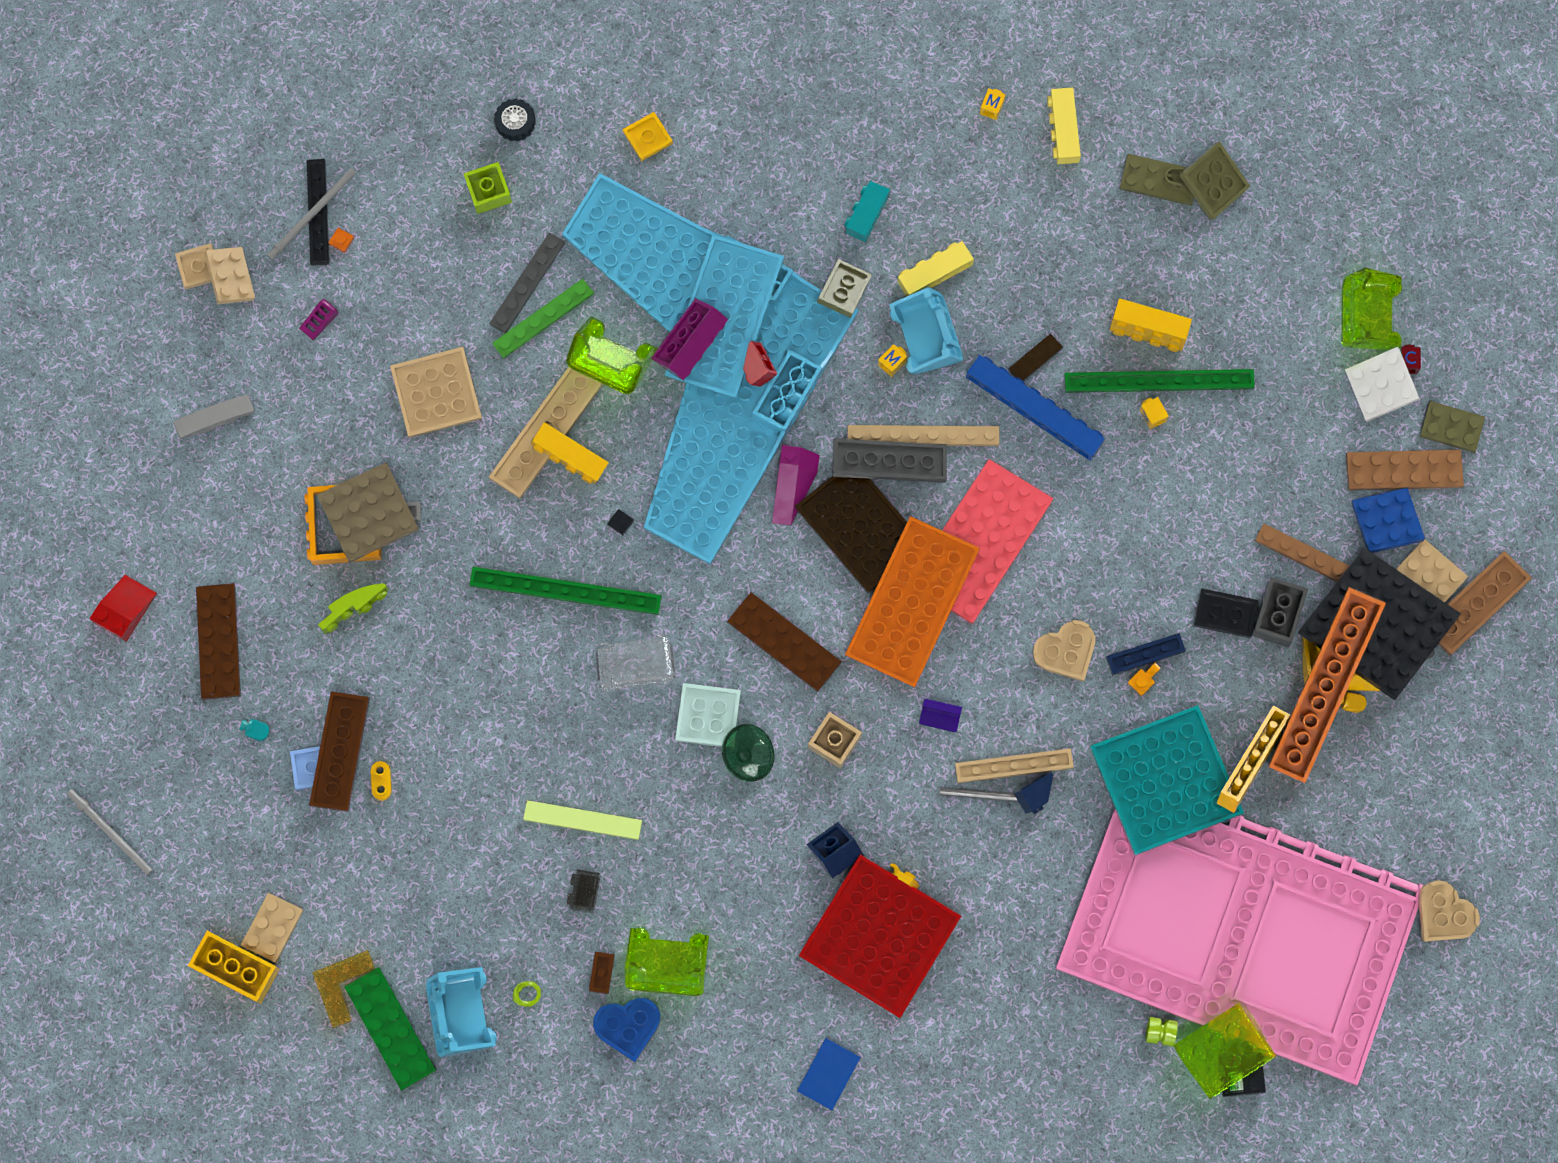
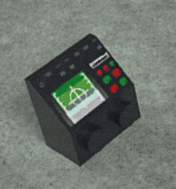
(1250, 1085)

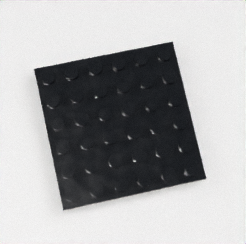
(1405, 632)

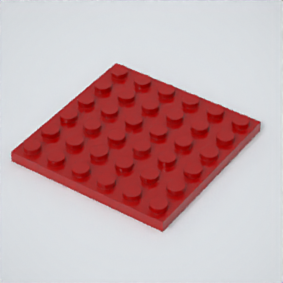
(880, 936)

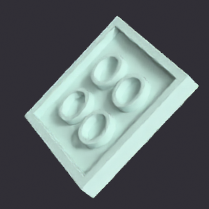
(706, 714)

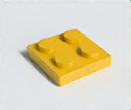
(647, 136)

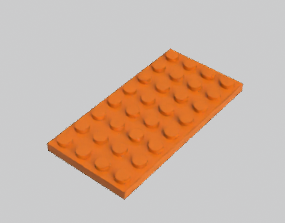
(912, 601)

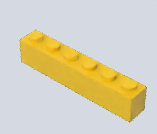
(1253, 759)

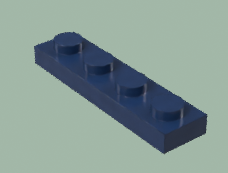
(1145, 654)

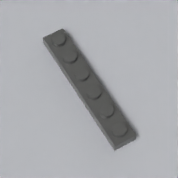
(527, 283)

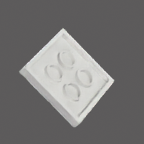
(1382, 384)

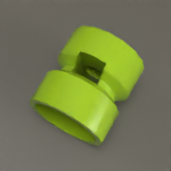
(1161, 1031)

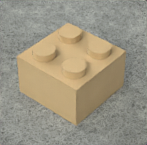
(834, 740)

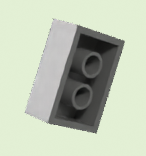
(1279, 612)

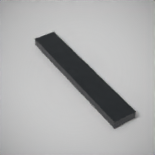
(319, 223)

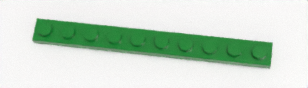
(1159, 381)
(565, 590)

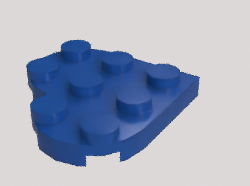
(627, 1026)

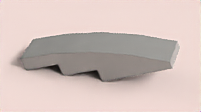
(213, 416)

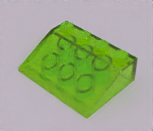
(1225, 1050)

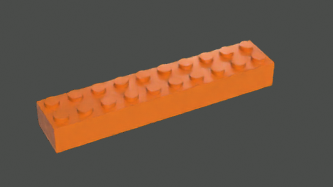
(1326, 684)

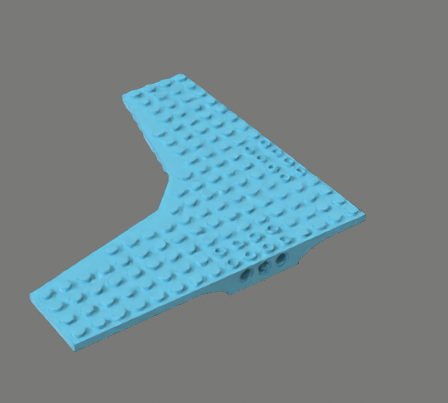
(717, 440)

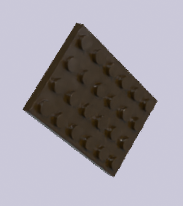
(855, 525)

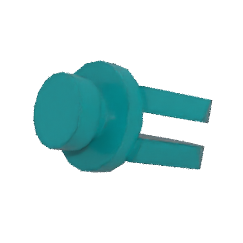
(255, 729)

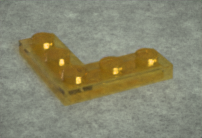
(335, 974)

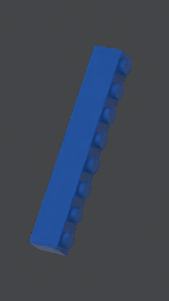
(1035, 407)

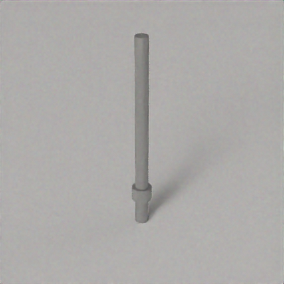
(84, 806)

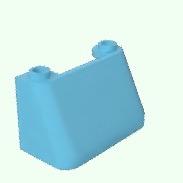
(927, 331)
(458, 1012)

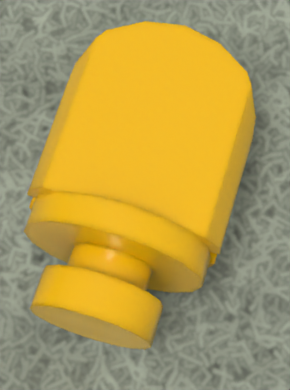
(1353, 702)

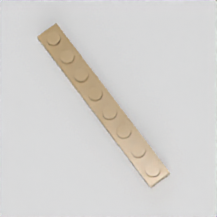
(928, 434)

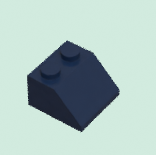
(835, 849)

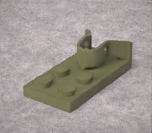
(1155, 179)

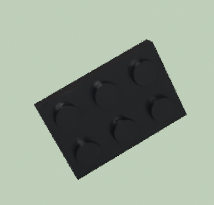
(1225, 613)

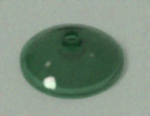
(756, 751)

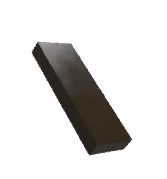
(1035, 358)

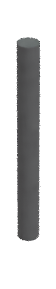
(977, 794)

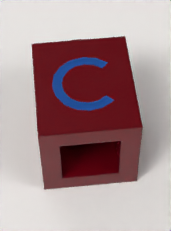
(1412, 358)

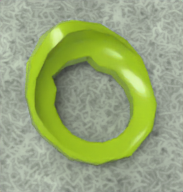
(515, 996)

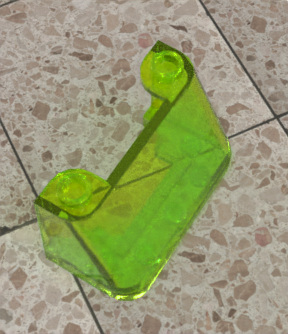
(1368, 310)
(606, 359)
(666, 964)

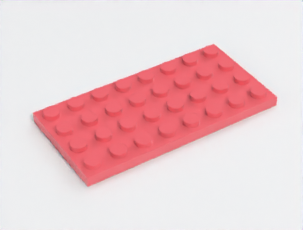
(998, 519)

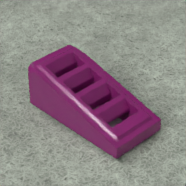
(323, 323)

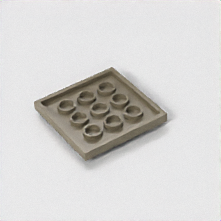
(367, 512)

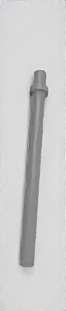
(306, 219)

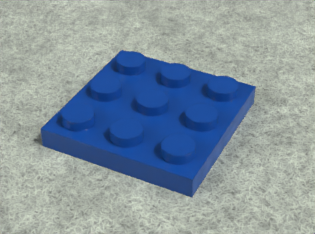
(1388, 520)

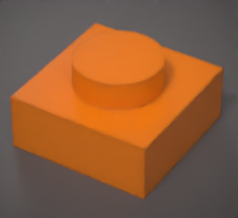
(341, 240)

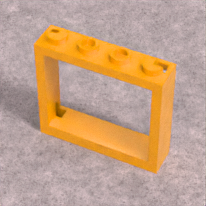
(310, 517)

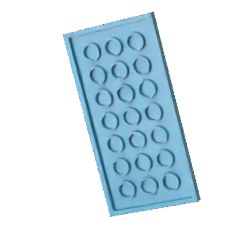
(740, 286)

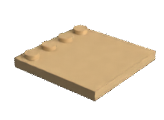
(436, 392)

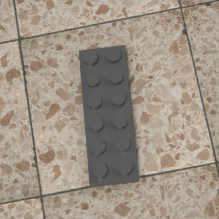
(889, 460)

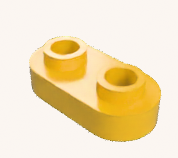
(381, 780)

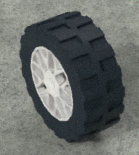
(514, 120)

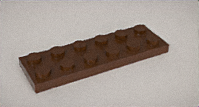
(218, 641)
(784, 642)
(339, 751)

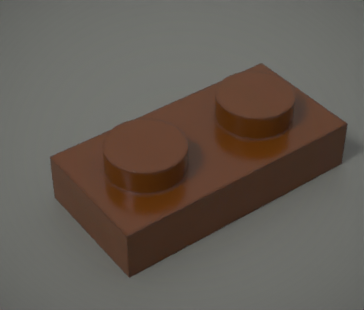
(601, 972)

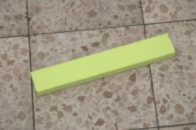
(582, 820)

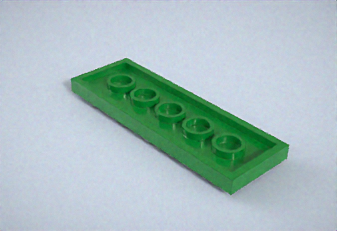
(390, 1029)

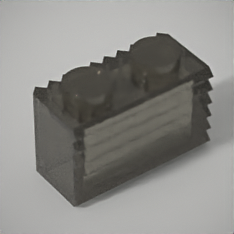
(584, 891)

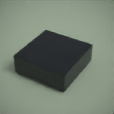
(620, 522)

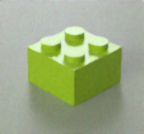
(487, 188)

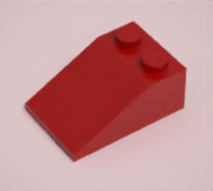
(123, 607)

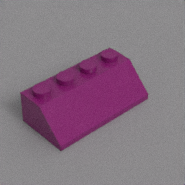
(689, 339)

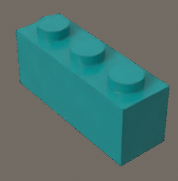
(867, 210)

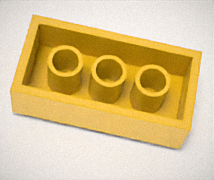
(1150, 325)
(233, 967)

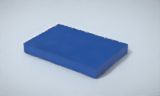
(828, 1074)

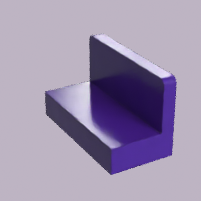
(940, 715)

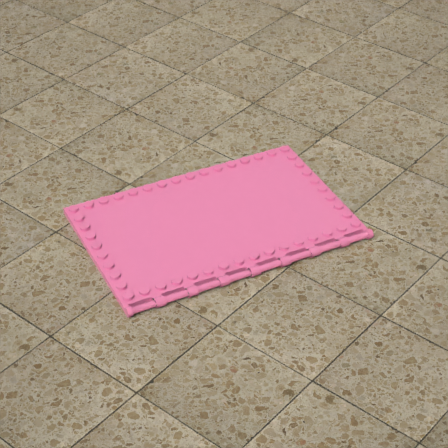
(1249, 925)

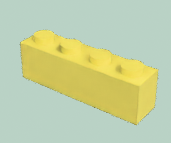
(1064, 126)
(936, 269)

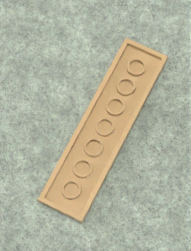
(559, 410)

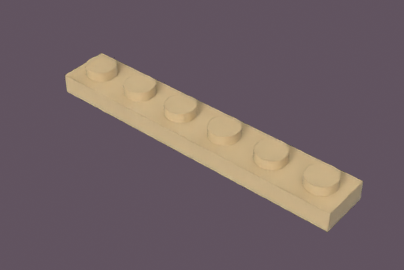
(1014, 765)

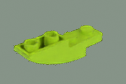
(358, 600)

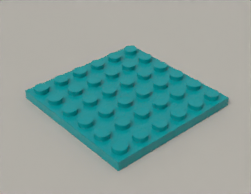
(1164, 779)

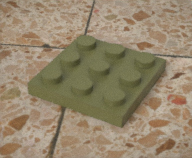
(1214, 180)

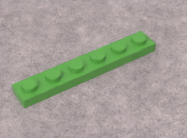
(543, 318)

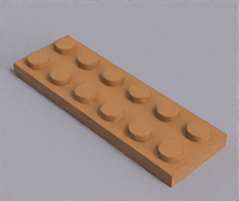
(1404, 470)
(1483, 599)

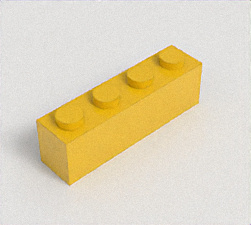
(569, 453)

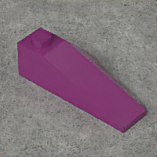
(795, 476)

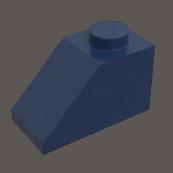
(1035, 794)

